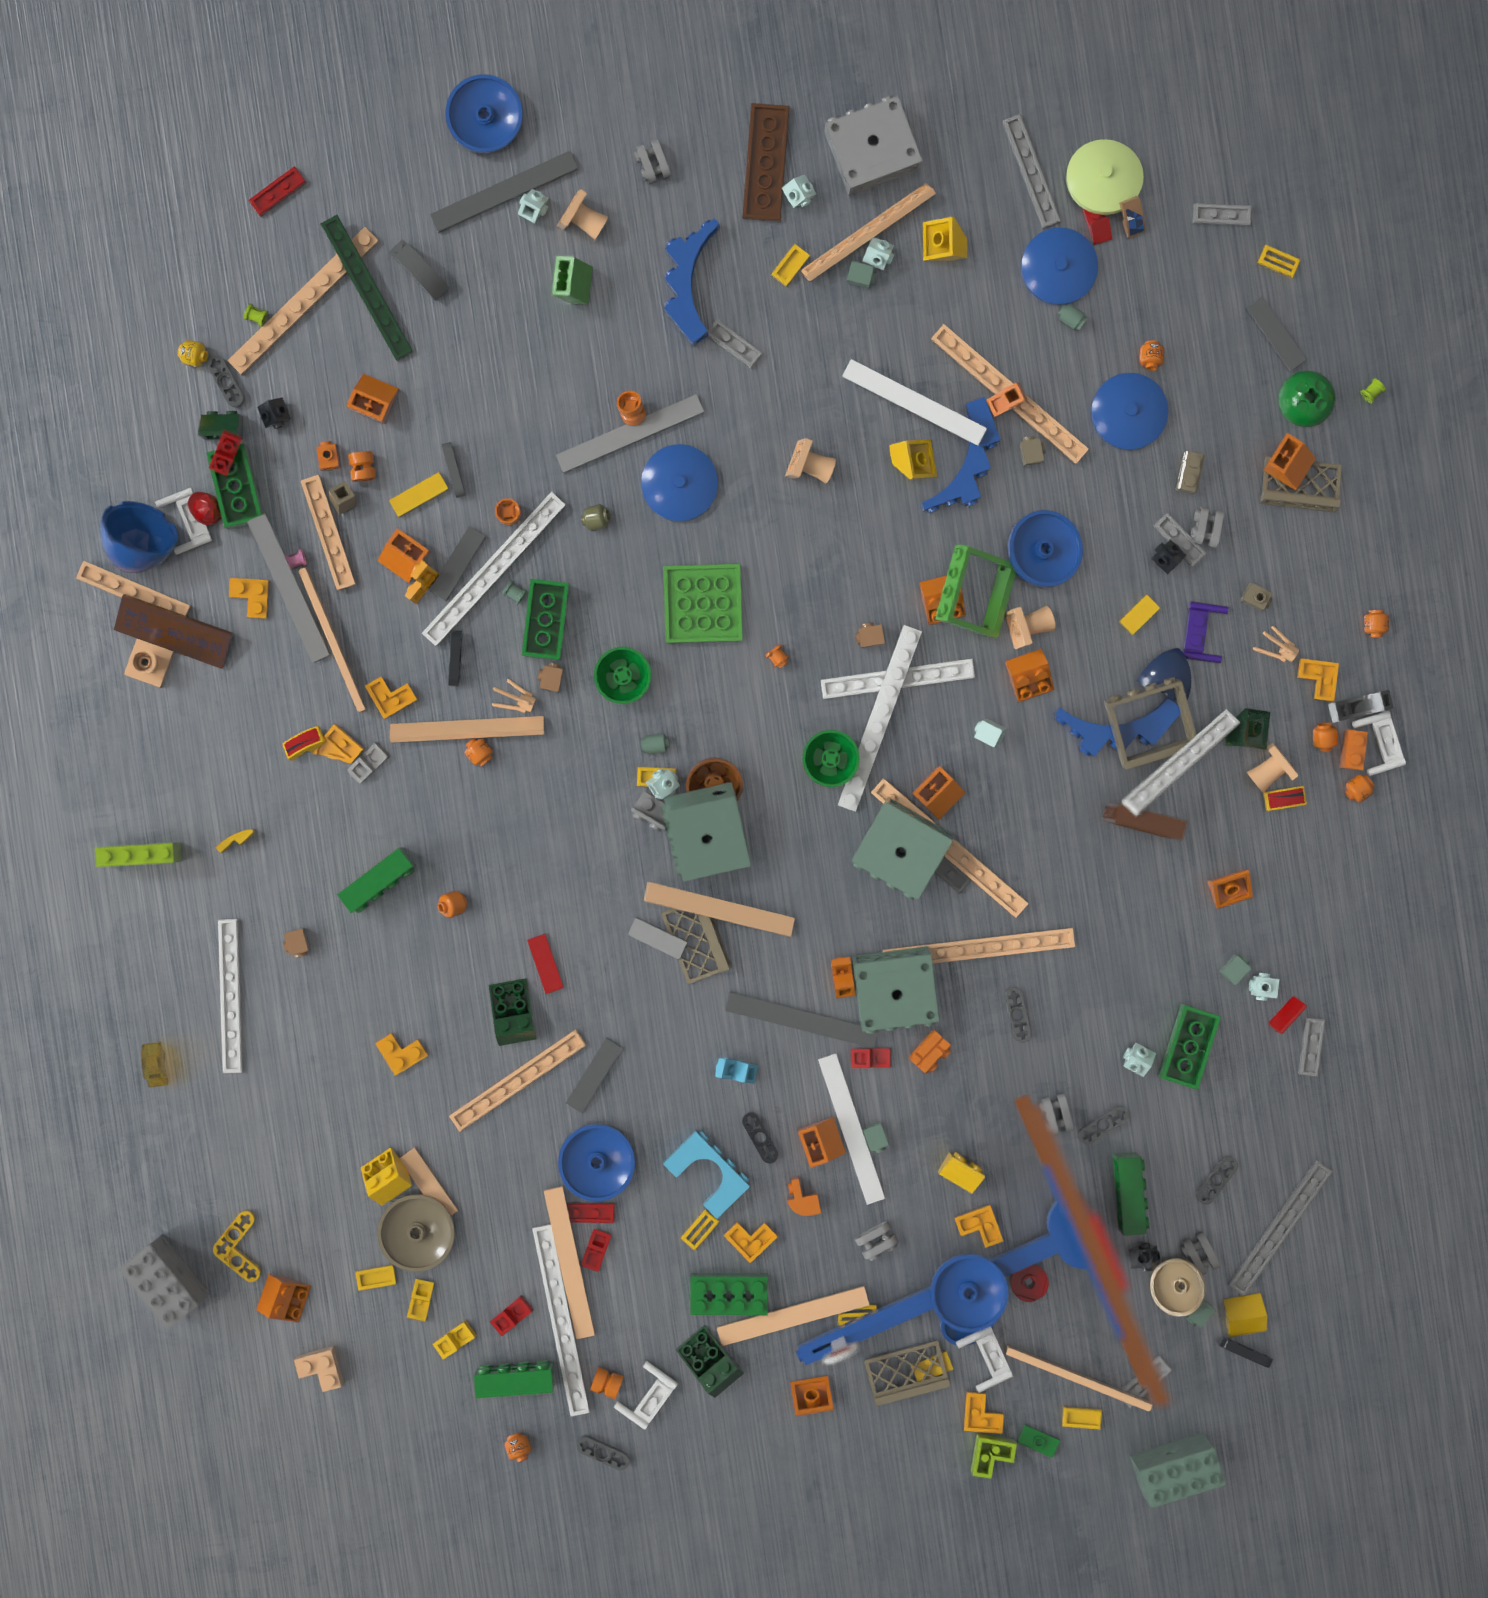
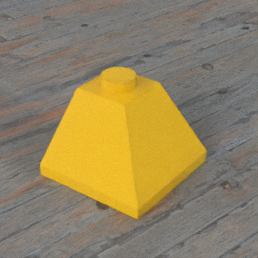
(943, 240)
(914, 458)

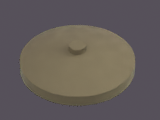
(416, 1232)

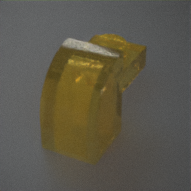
(153, 1064)

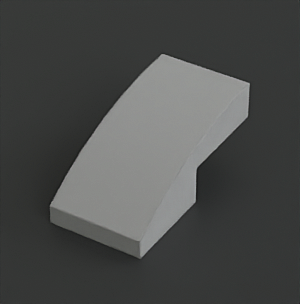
(368, 762)

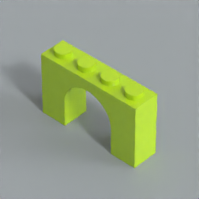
(138, 854)

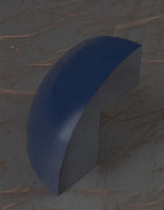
(1168, 665)

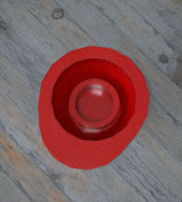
(204, 508)

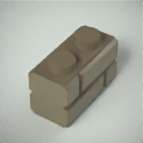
(1190, 472)

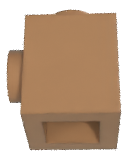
(870, 635)
(551, 677)
(296, 943)

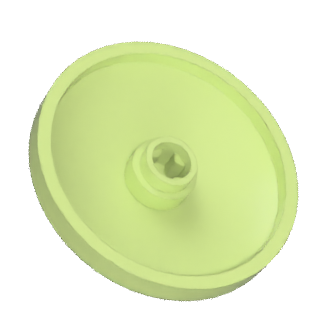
(1103, 176)

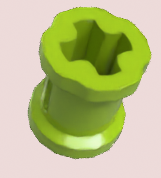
(256, 315)
(1373, 390)

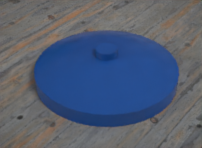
(484, 113)
(1059, 266)
(1129, 411)
(679, 482)
(1045, 548)
(596, 1162)
(969, 1292)

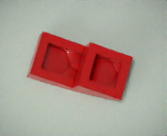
(871, 1058)
(595, 1250)
(511, 1315)

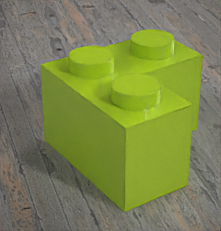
(987, 1450)

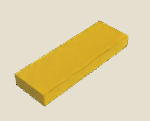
(418, 494)

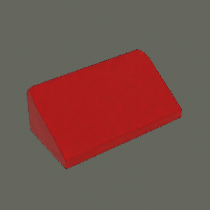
(1287, 1015)

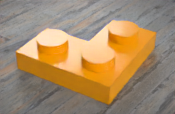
(424, 577)
(255, 591)
(1325, 675)
(387, 701)
(399, 1058)
(982, 1220)
(750, 1245)
(977, 1419)

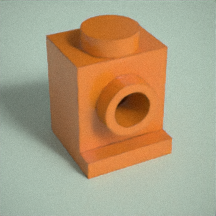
(328, 463)

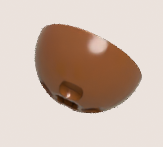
(714, 767)

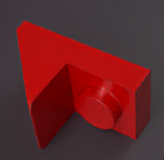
(1098, 227)

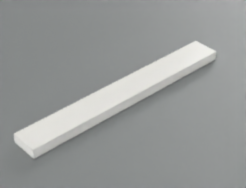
(914, 402)
(915, 677)
(1181, 762)
(230, 996)
(851, 1128)

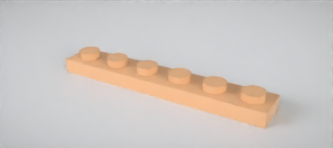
(328, 532)
(119, 586)

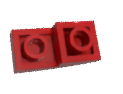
(225, 452)

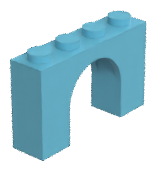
(697, 1148)

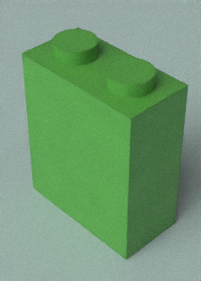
(572, 280)

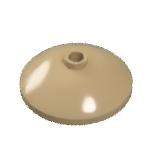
(1167, 1288)

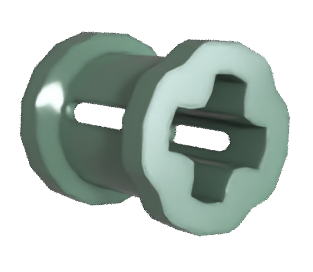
(514, 592)

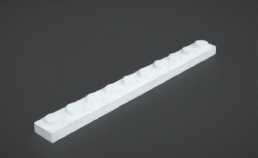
(493, 569)
(880, 715)
(561, 1320)

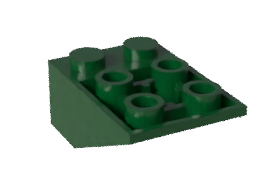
(512, 1012)
(709, 1362)

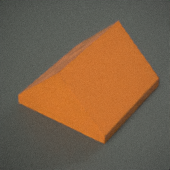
(1231, 888)
(811, 1396)

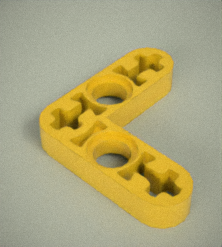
(233, 1251)

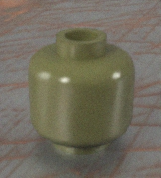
(596, 517)

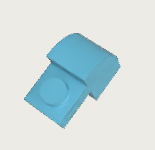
(736, 1070)

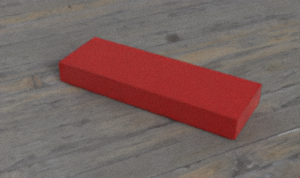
(277, 191)
(545, 963)
(591, 1212)

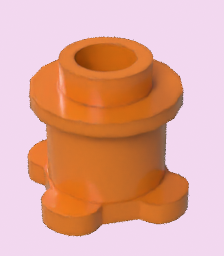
(778, 656)

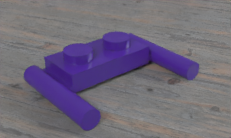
(1197, 629)

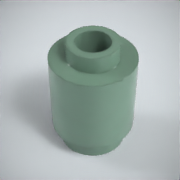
(1072, 316)
(655, 743)

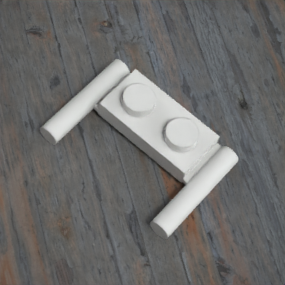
(197, 532)
(1386, 740)
(992, 1355)
(652, 1400)

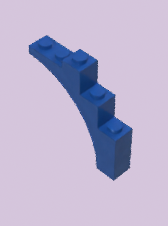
(685, 255)
(975, 463)
(1094, 736)

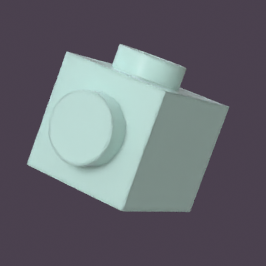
(990, 732)

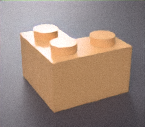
(321, 1362)

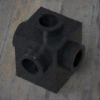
(274, 413)
(1168, 556)
(1144, 1256)

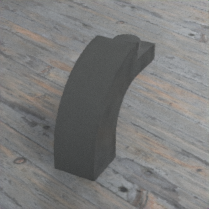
(419, 269)
(1360, 706)

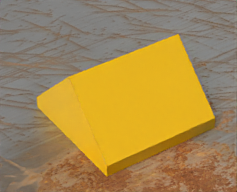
(1245, 1314)

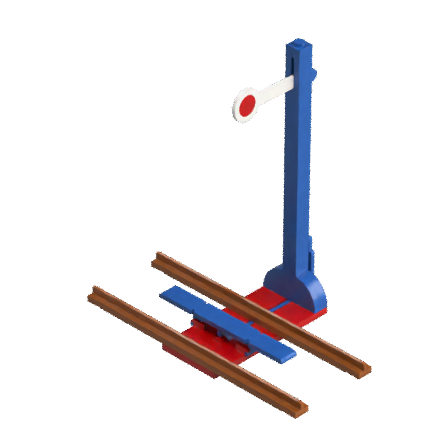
(1072, 1234)

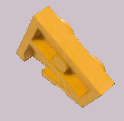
(339, 746)

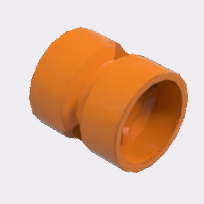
(631, 408)
(362, 459)
(508, 512)
(606, 1383)

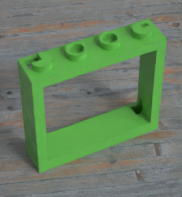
(998, 598)

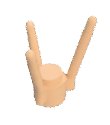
(1287, 650)
(524, 701)

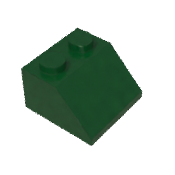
(213, 424)

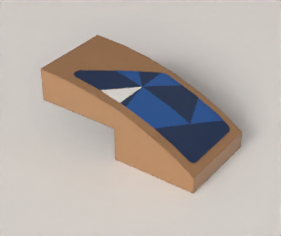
(1133, 216)

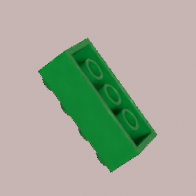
(246, 493)
(556, 612)
(376, 880)
(1177, 1051)
(1130, 1193)
(738, 1285)
(514, 1379)

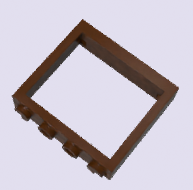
(1145, 821)

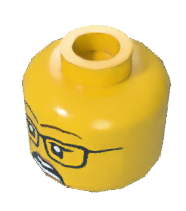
(192, 353)

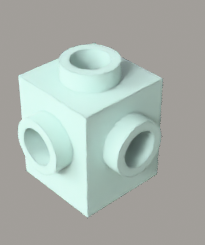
(799, 191)
(533, 205)
(879, 253)
(663, 783)
(1270, 989)
(1139, 1059)

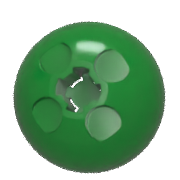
(1296, 398)
(622, 660)
(844, 760)

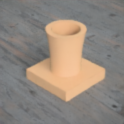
(583, 216)
(810, 463)
(1023, 626)
(158, 665)
(1272, 769)

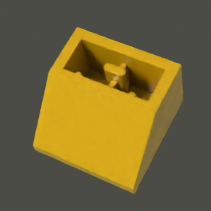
(961, 1173)
(385, 1177)

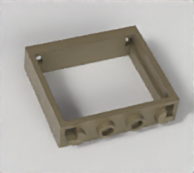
(1160, 752)

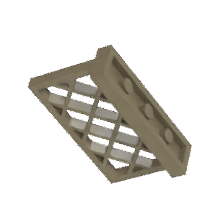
(1304, 500)
(713, 938)
(911, 1389)

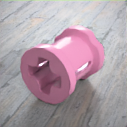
(296, 559)

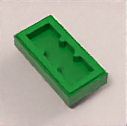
(1038, 1441)

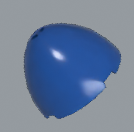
(136, 536)

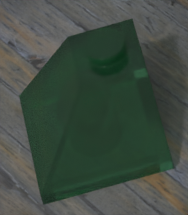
(1251, 731)

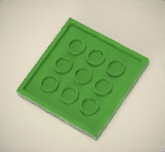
(702, 603)

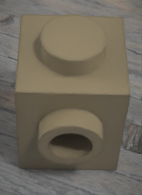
(1032, 450)
(342, 498)
(1257, 597)

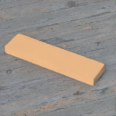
(426, 1179)

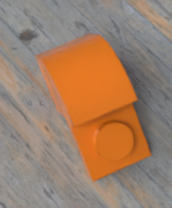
(1007, 399)
(842, 977)
(802, 1204)

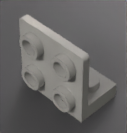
(651, 810)

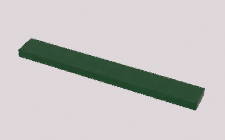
(366, 287)

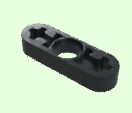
(455, 658)
(757, 1122)
(1245, 1352)

